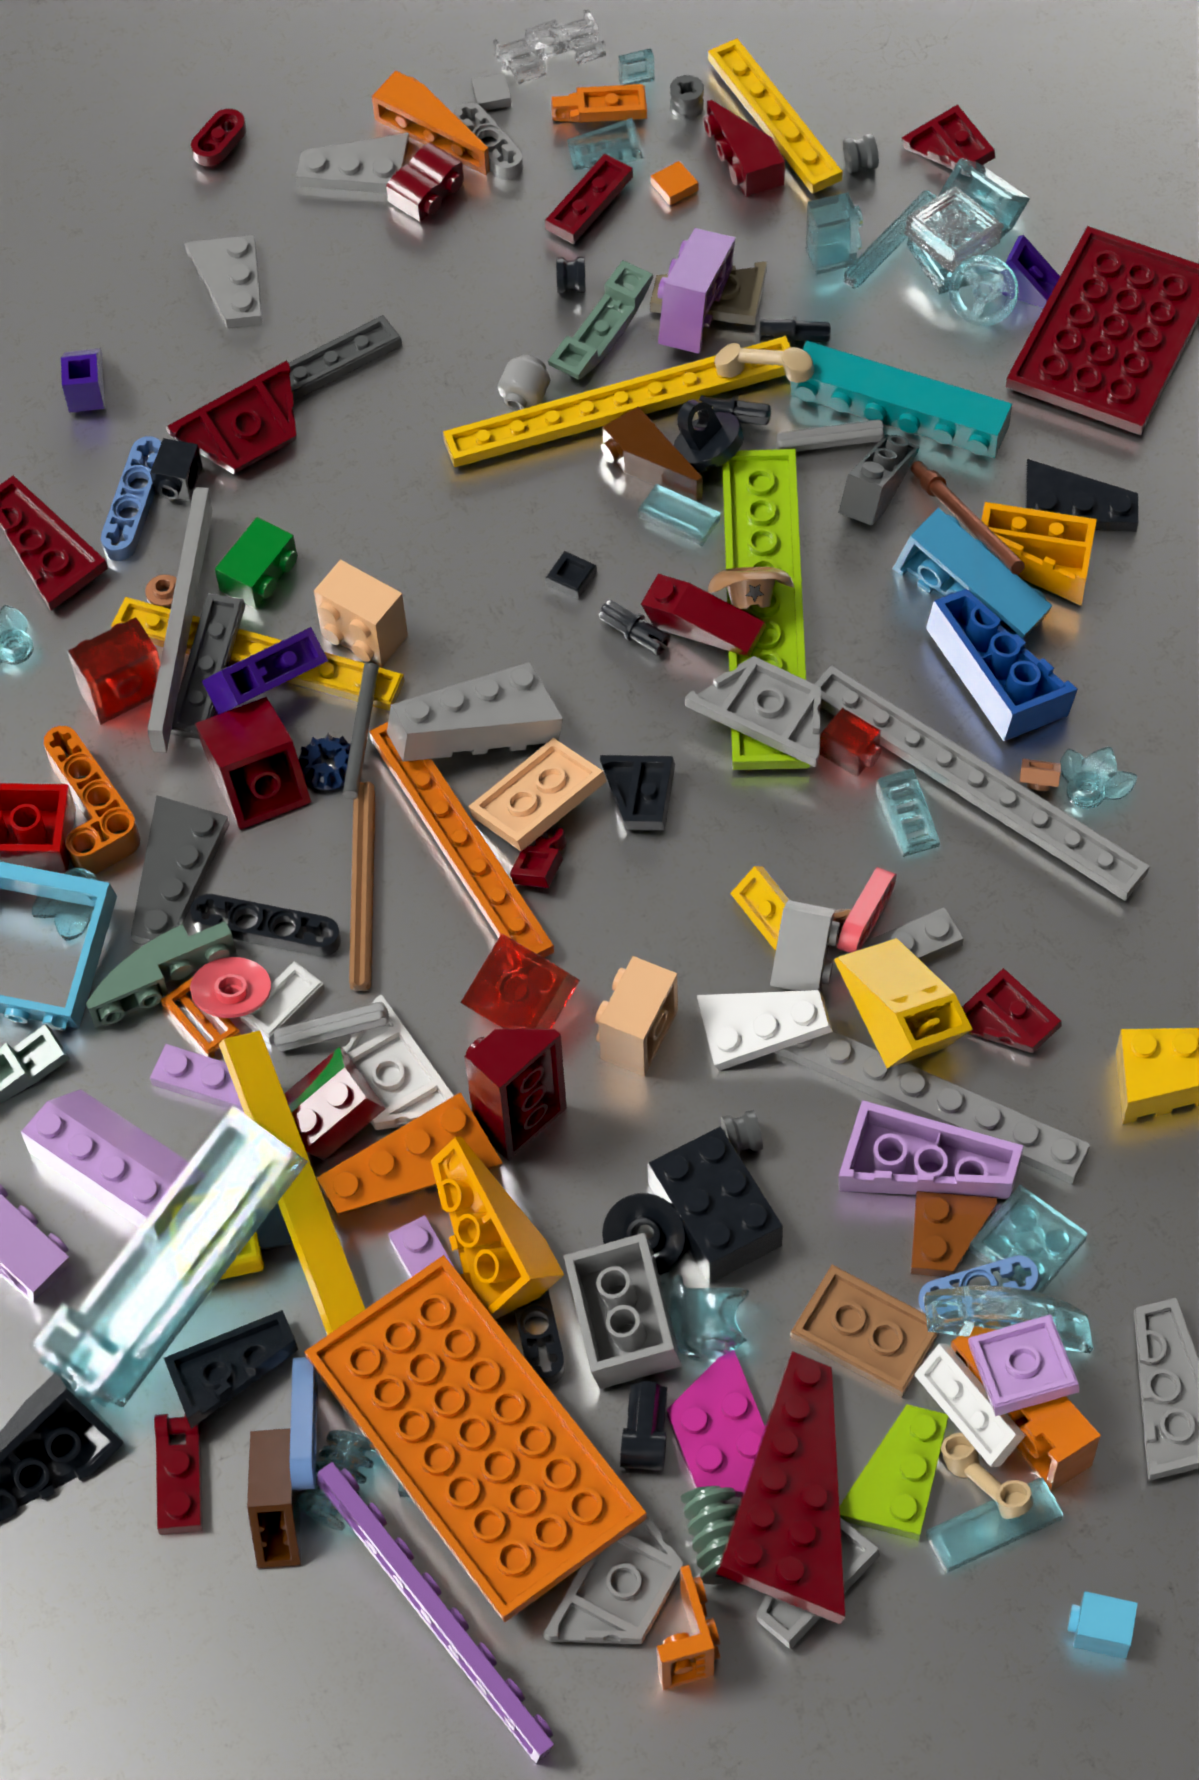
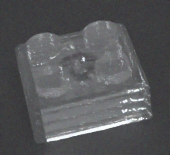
(953, 228)

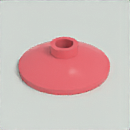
(230, 987)

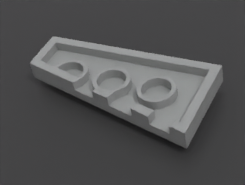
(1168, 1389)

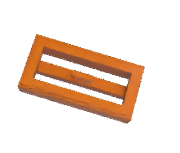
(206, 1048)

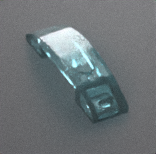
(996, 1307)

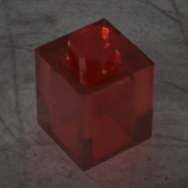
(850, 742)

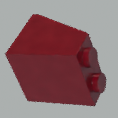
(254, 762)

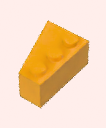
(1049, 543)

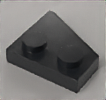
(640, 788)

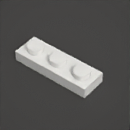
(968, 1405)

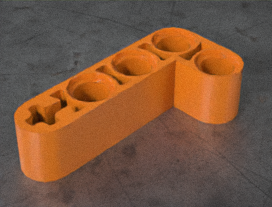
(87, 793)

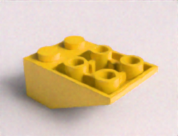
(902, 1002)

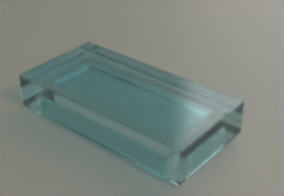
(679, 515)

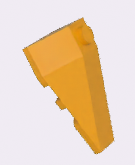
(497, 1244)

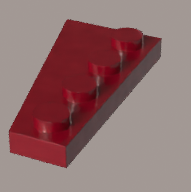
(47, 547)

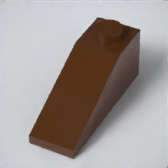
(648, 455)

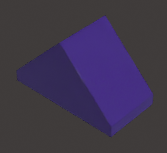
(1033, 273)

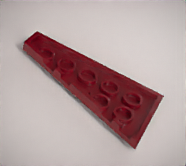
(789, 1511)

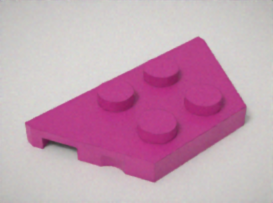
(718, 1426)

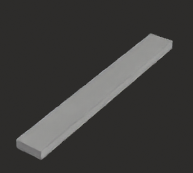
(180, 620)

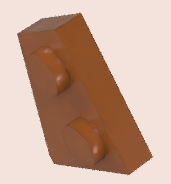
(945, 1229)

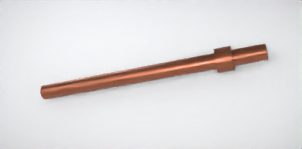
(936, 486)

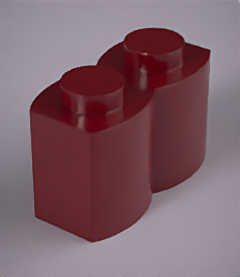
(425, 182)

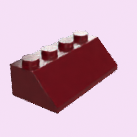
(516, 1085)

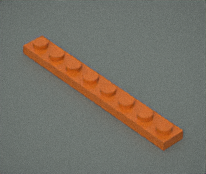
(464, 847)

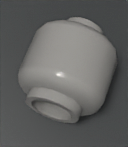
(523, 382)

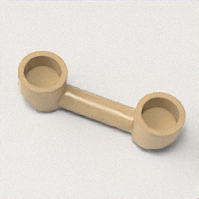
(796, 362)
(962, 1460)

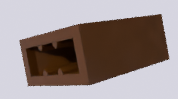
(271, 1501)

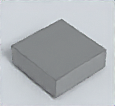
(491, 91)

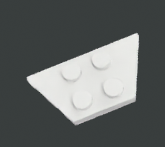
(396, 1072)

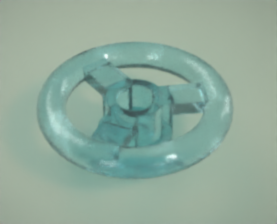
(994, 283)

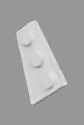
(760, 1023)

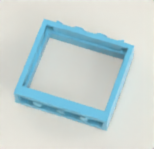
(73, 890)

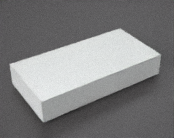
(287, 1000)

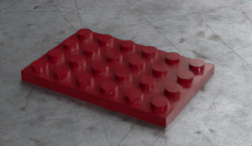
(1110, 331)

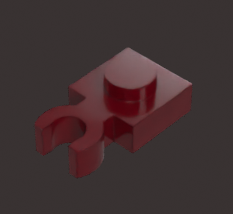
(539, 863)

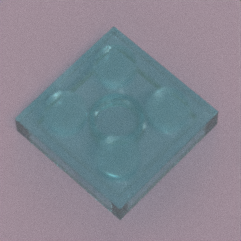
(1031, 1230)

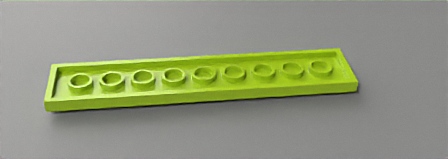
(764, 532)

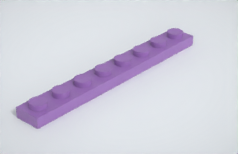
(446, 1624)

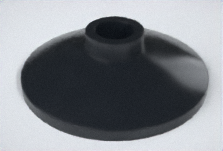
(647, 1209)

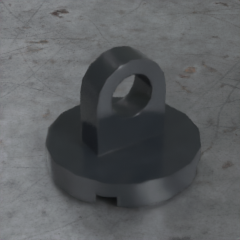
(709, 438)

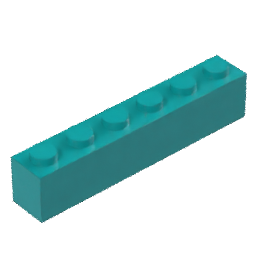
(905, 400)

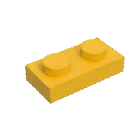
(762, 902)

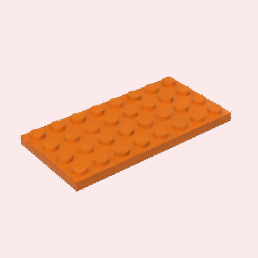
(475, 1437)

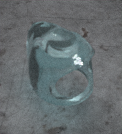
(705, 1320)

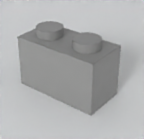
(804, 946)

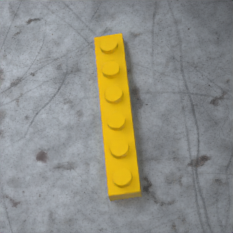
(775, 115)

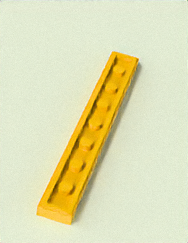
(335, 677)
(303, 1202)

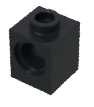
(176, 469)

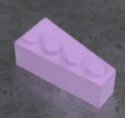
(913, 1153)
(26, 1254)

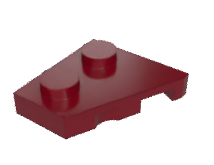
(948, 139)
(1010, 1014)

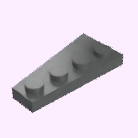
(175, 864)

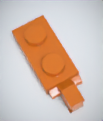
(601, 104)

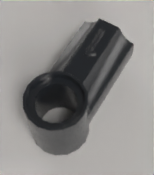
(644, 1438)

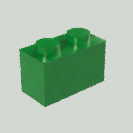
(256, 562)

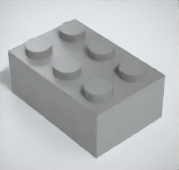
(622, 1311)

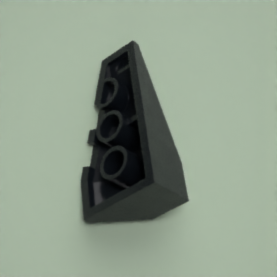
(51, 1443)

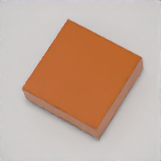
(674, 183)

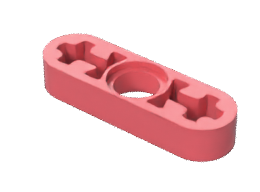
(866, 910)

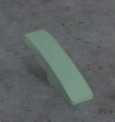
(29, 1061)

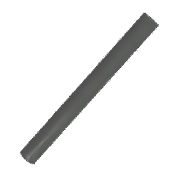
(360, 731)

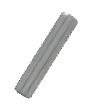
(831, 436)
(331, 1026)

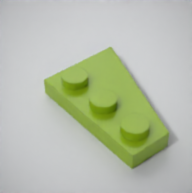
(899, 1476)

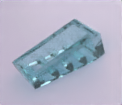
(616, 133)
(898, 790)

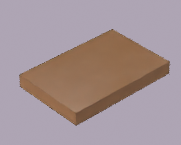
(865, 1330)

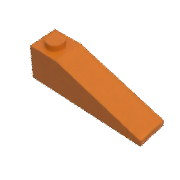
(415, 110)

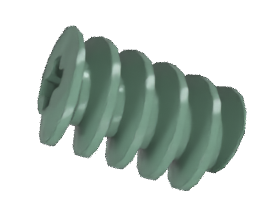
(709, 1527)

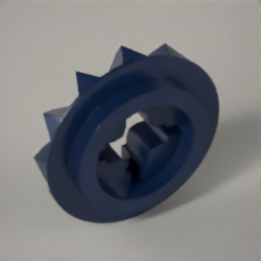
(320, 774)

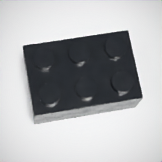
(717, 1203)

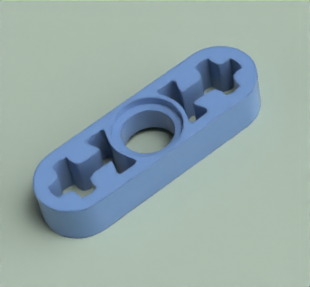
(1006, 1269)

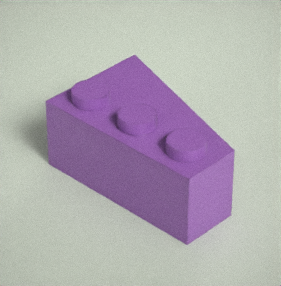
(692, 287)

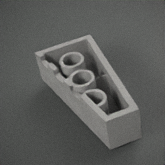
(476, 715)

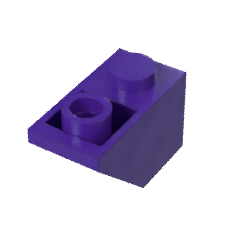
(83, 380)

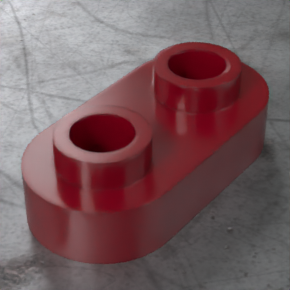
(215, 140)

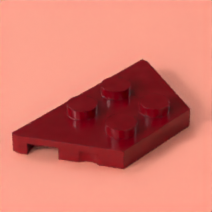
(243, 422)

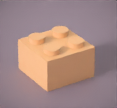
(360, 613)
(637, 1015)

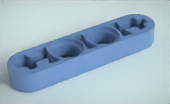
(129, 497)
(303, 1425)

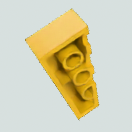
(1157, 1070)

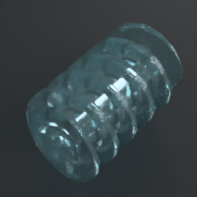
(345, 1451)

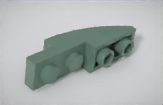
(142, 976)

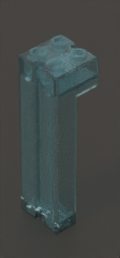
(170, 1263)

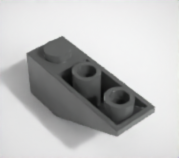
(877, 478)

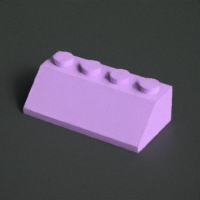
(103, 1154)

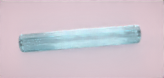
(883, 245)

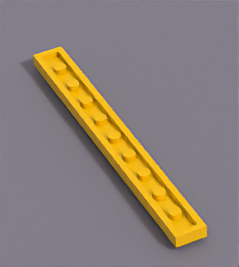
(601, 406)

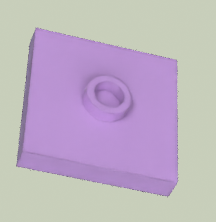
(1023, 1365)

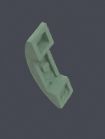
(605, 323)

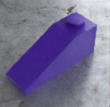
(264, 670)

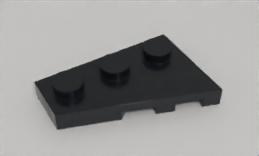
(1080, 496)
(229, 1363)

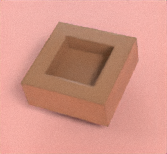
(1040, 774)

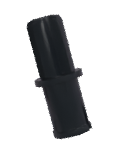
(794, 330)
(745, 411)
(634, 626)

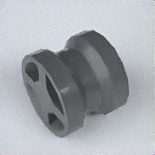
(686, 97)
(860, 153)
(743, 1131)

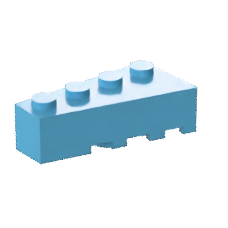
(953, 560)

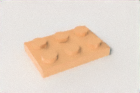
(537, 794)

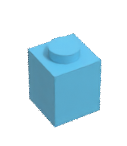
(1103, 1624)

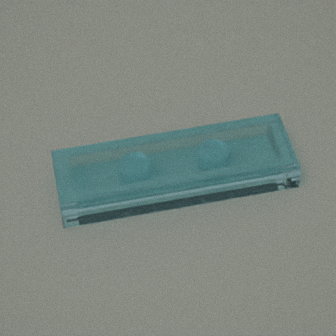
(985, 1531)

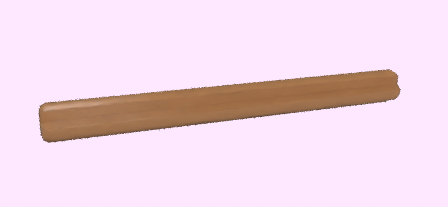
(362, 888)

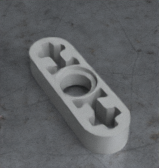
(488, 127)

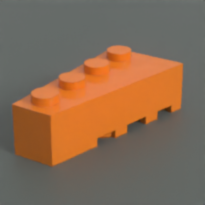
(403, 1159)
(1057, 1434)

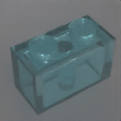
(833, 232)

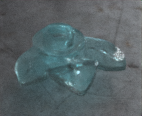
(13, 634)
(1096, 774)
(69, 917)

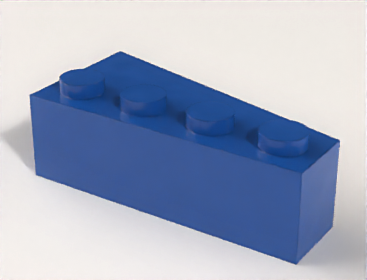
(997, 669)

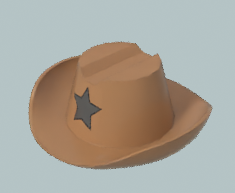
(749, 585)

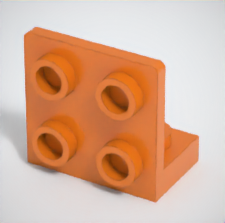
(685, 1656)

